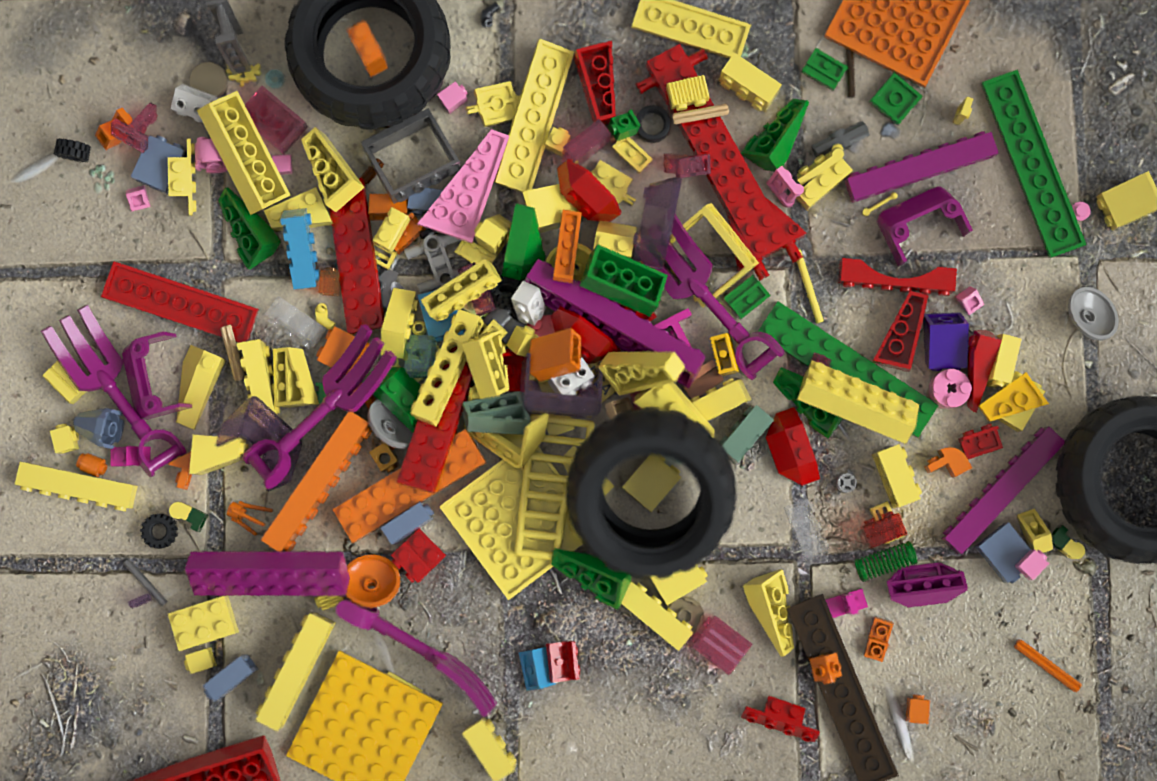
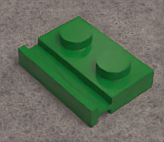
(824, 69)
(747, 297)

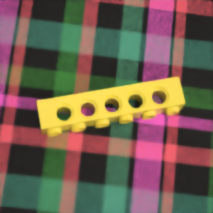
(432, 413)

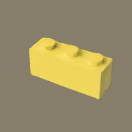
(824, 183)

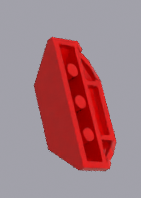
(587, 193)
(594, 342)
(792, 448)

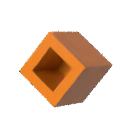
(917, 709)

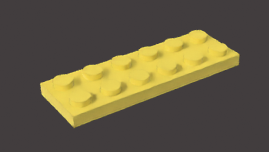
(692, 26)

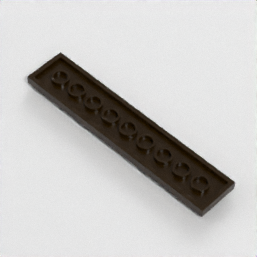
(844, 696)

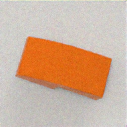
(878, 639)

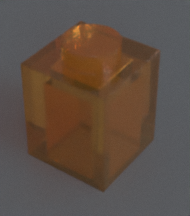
(329, 282)

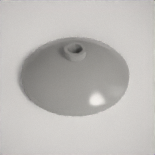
(1093, 313)
(388, 426)

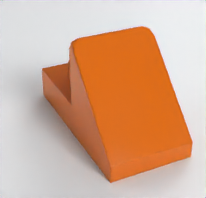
(183, 478)

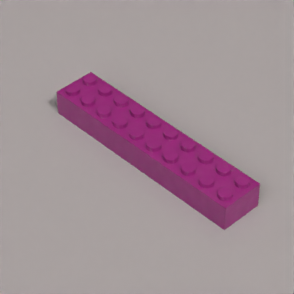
(621, 325)

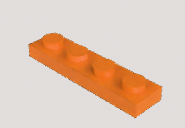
(567, 246)

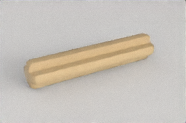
(699, 114)
(232, 352)

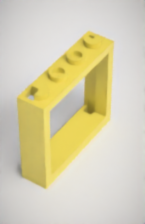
(730, 239)

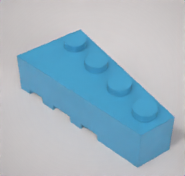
(300, 248)

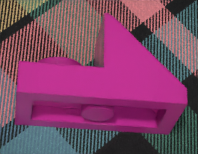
(128, 456)

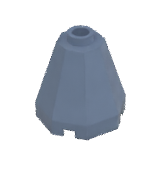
(100, 426)

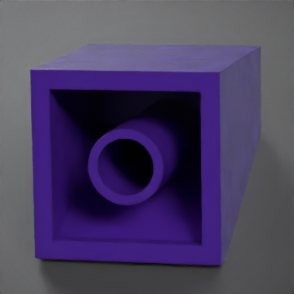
(945, 341)

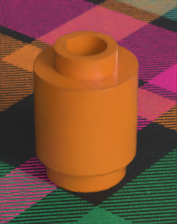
(92, 464)

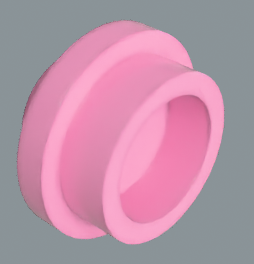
(1081, 210)

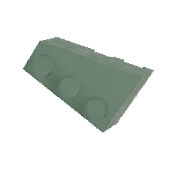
(496, 414)
(746, 433)

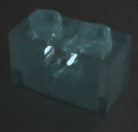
(425, 349)

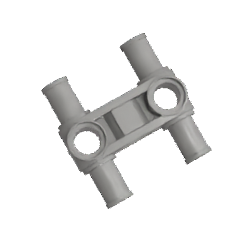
(437, 258)

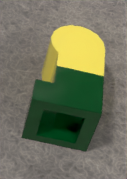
(186, 512)
(1065, 544)

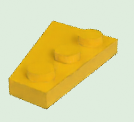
(1013, 399)

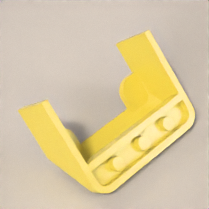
(512, 448)

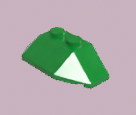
(398, 394)

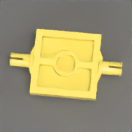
(495, 103)
(614, 181)

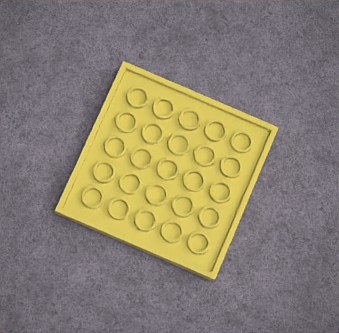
(488, 518)

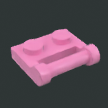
(780, 182)

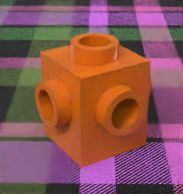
(825, 668)

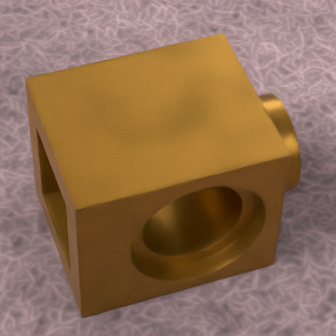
(378, 452)

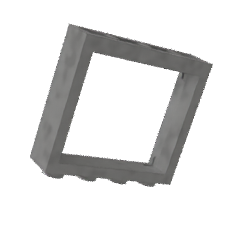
(399, 132)

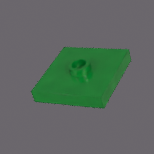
(895, 99)

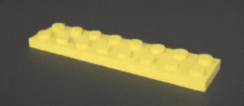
(534, 116)

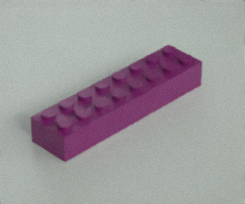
(267, 573)

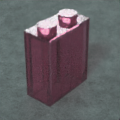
(587, 143)
(721, 644)

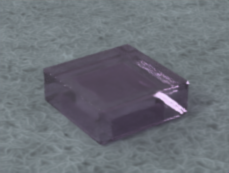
(140, 601)

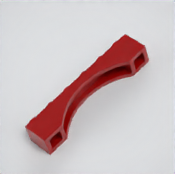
(857, 272)

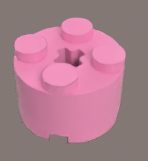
(208, 157)
(960, 388)

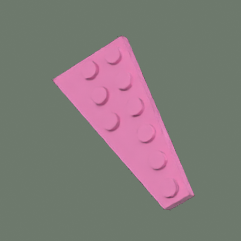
(465, 197)

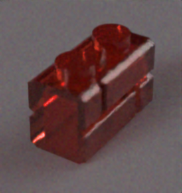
(883, 530)

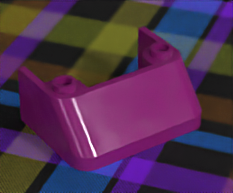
(893, 220)
(144, 403)

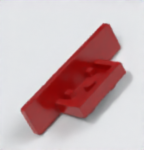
(782, 717)

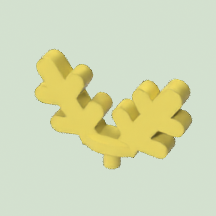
(249, 76)

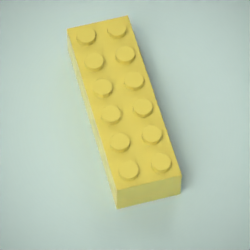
(243, 152)
(859, 402)
(295, 672)

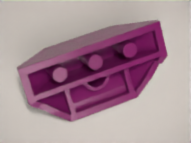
(926, 585)

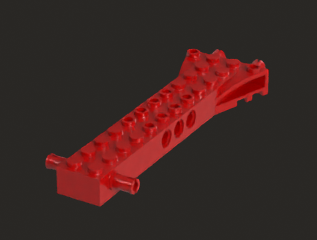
(749, 213)

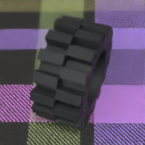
(72, 150)
(502, 299)
(148, 525)

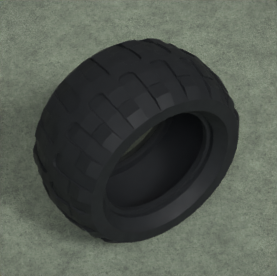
(367, 105)
(1081, 486)
(651, 550)

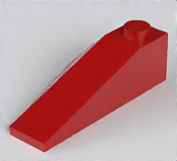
(981, 358)

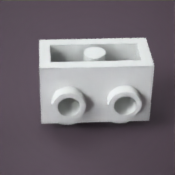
(188, 100)
(528, 303)
(572, 382)

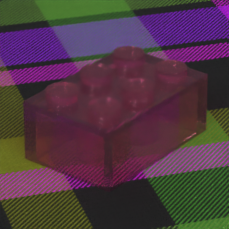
(275, 120)

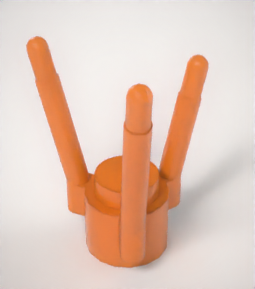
(237, 512)

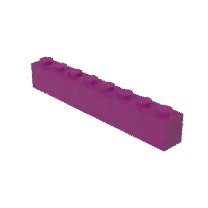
(921, 167)
(1003, 489)

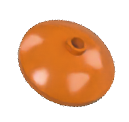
(376, 572)

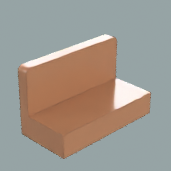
(705, 380)

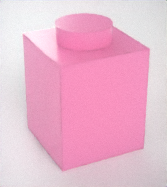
(453, 97)
(1032, 564)

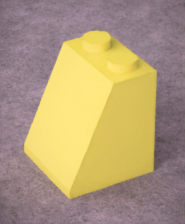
(1128, 201)
(548, 206)
(615, 237)
(208, 457)

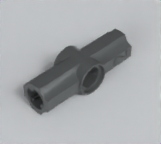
(845, 137)

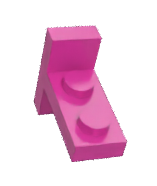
(673, 323)
(847, 603)

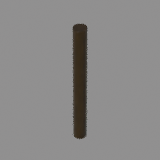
(850, 73)

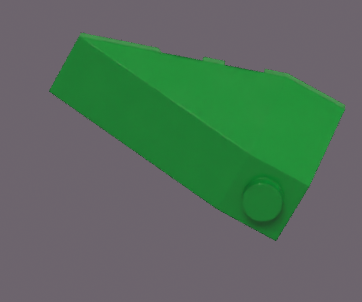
(775, 143)
(252, 233)
(523, 244)
(820, 420)
(594, 575)

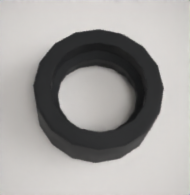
(666, 120)

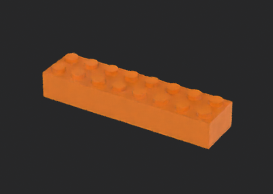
(317, 482)
(389, 499)

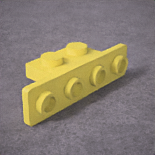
(180, 177)

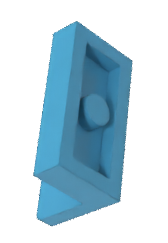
(535, 668)

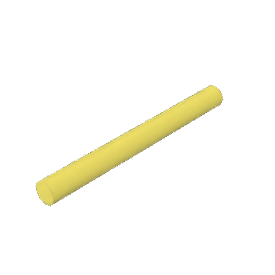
(809, 290)

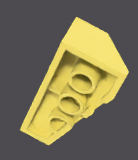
(198, 379)
(768, 601)

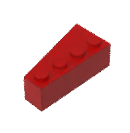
(597, 79)
(901, 340)

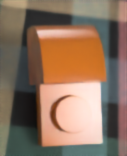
(103, 132)
(952, 458)

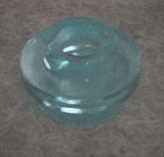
(274, 73)

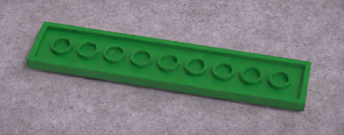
(1033, 164)
(803, 338)

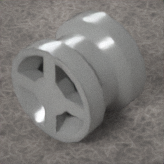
(846, 483)

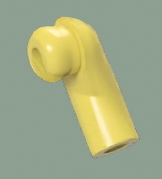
(322, 316)

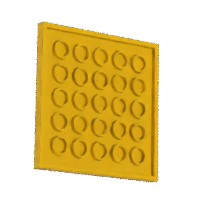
(363, 724)

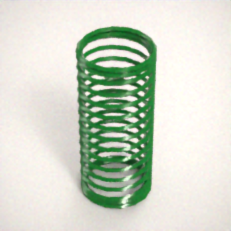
(910, 553)

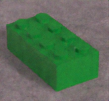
(623, 280)

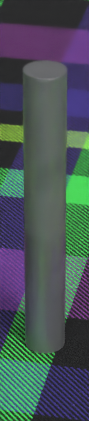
(145, 582)

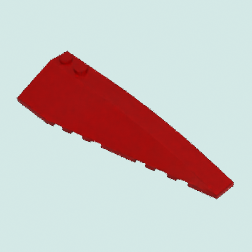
(238, 762)

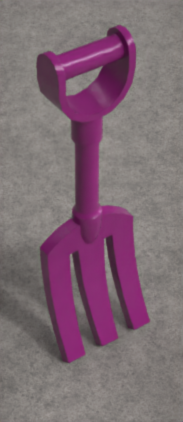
(695, 284)
(103, 378)
(338, 395)
(462, 675)

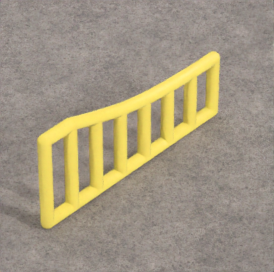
(525, 493)

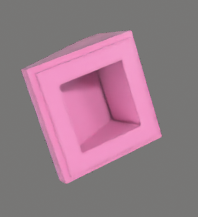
(283, 164)
(137, 198)
(970, 300)

